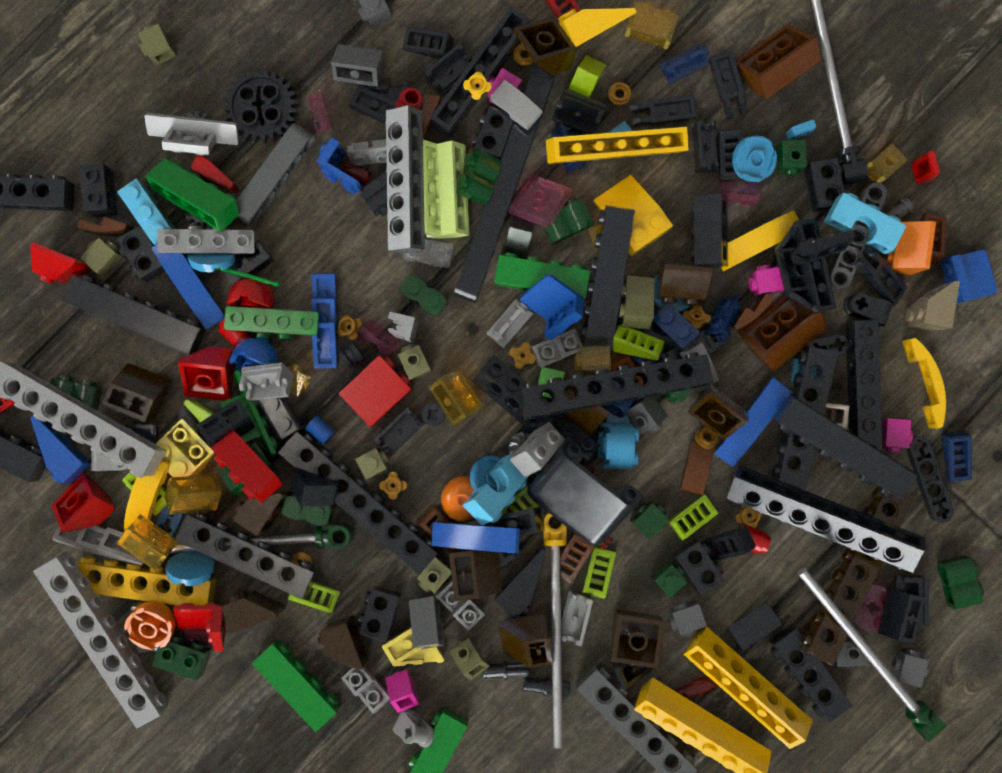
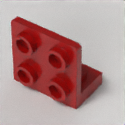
(203, 617)

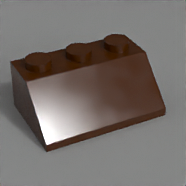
(778, 60)
(782, 331)

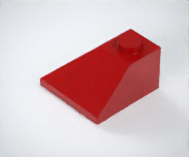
(55, 266)
(207, 373)
(82, 505)

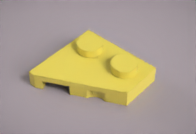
(401, 651)

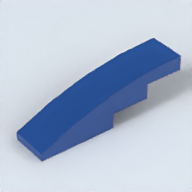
(191, 287)
(325, 303)
(760, 413)
(476, 537)

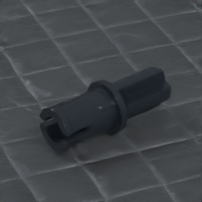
(506, 670)
(543, 686)

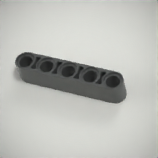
(273, 173)
(855, 249)

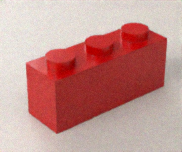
(245, 467)

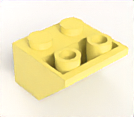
(185, 450)

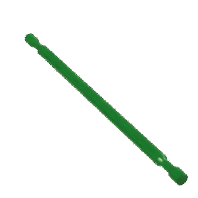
(253, 277)

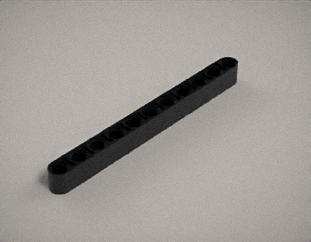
(505, 185)

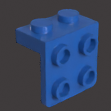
(329, 160)
(973, 272)
(555, 303)

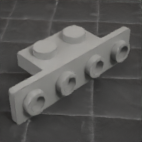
(190, 134)
(205, 241)

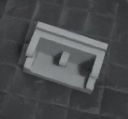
(405, 327)
(266, 381)
(575, 617)

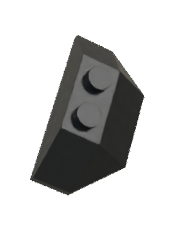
(806, 282)

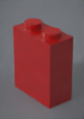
(376, 390)

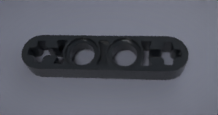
(933, 476)

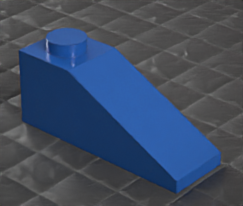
(59, 453)

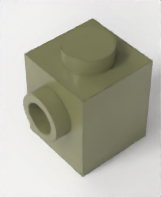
(156, 44)
(102, 256)
(414, 361)
(373, 463)
(434, 575)
(469, 658)

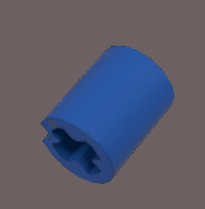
(320, 430)

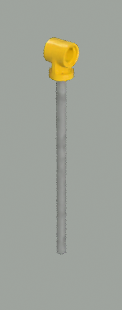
(555, 538)

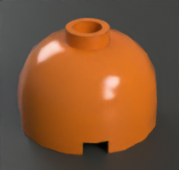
(454, 496)
(150, 625)

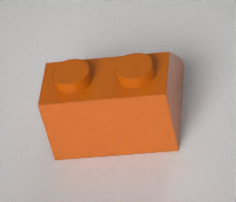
(913, 249)

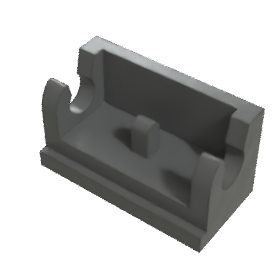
(426, 623)

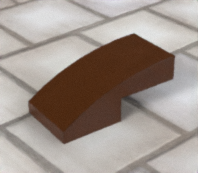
(108, 228)
(746, 315)
(696, 469)

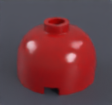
(251, 294)

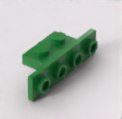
(271, 321)
(259, 421)

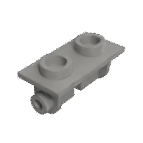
(360, 153)
(509, 323)

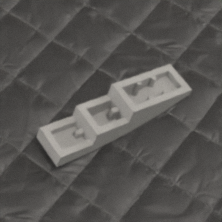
(97, 541)

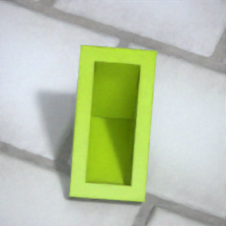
(587, 76)

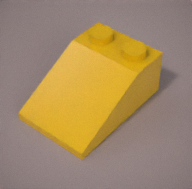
(591, 22)
(649, 218)

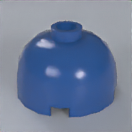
(253, 353)

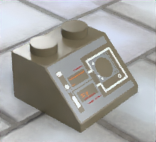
(934, 310)

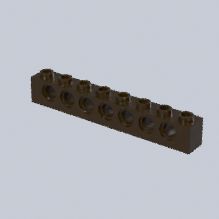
(858, 587)

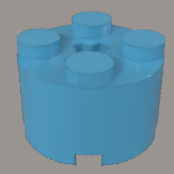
(618, 446)

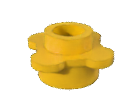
(477, 78)

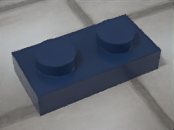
(676, 326)

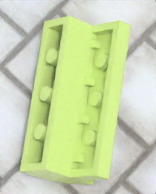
(444, 208)

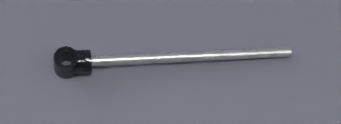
(853, 168)

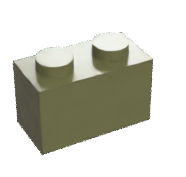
(638, 302)

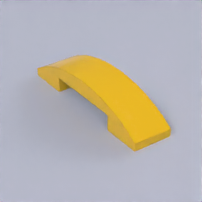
(759, 239)
(933, 382)
(145, 494)

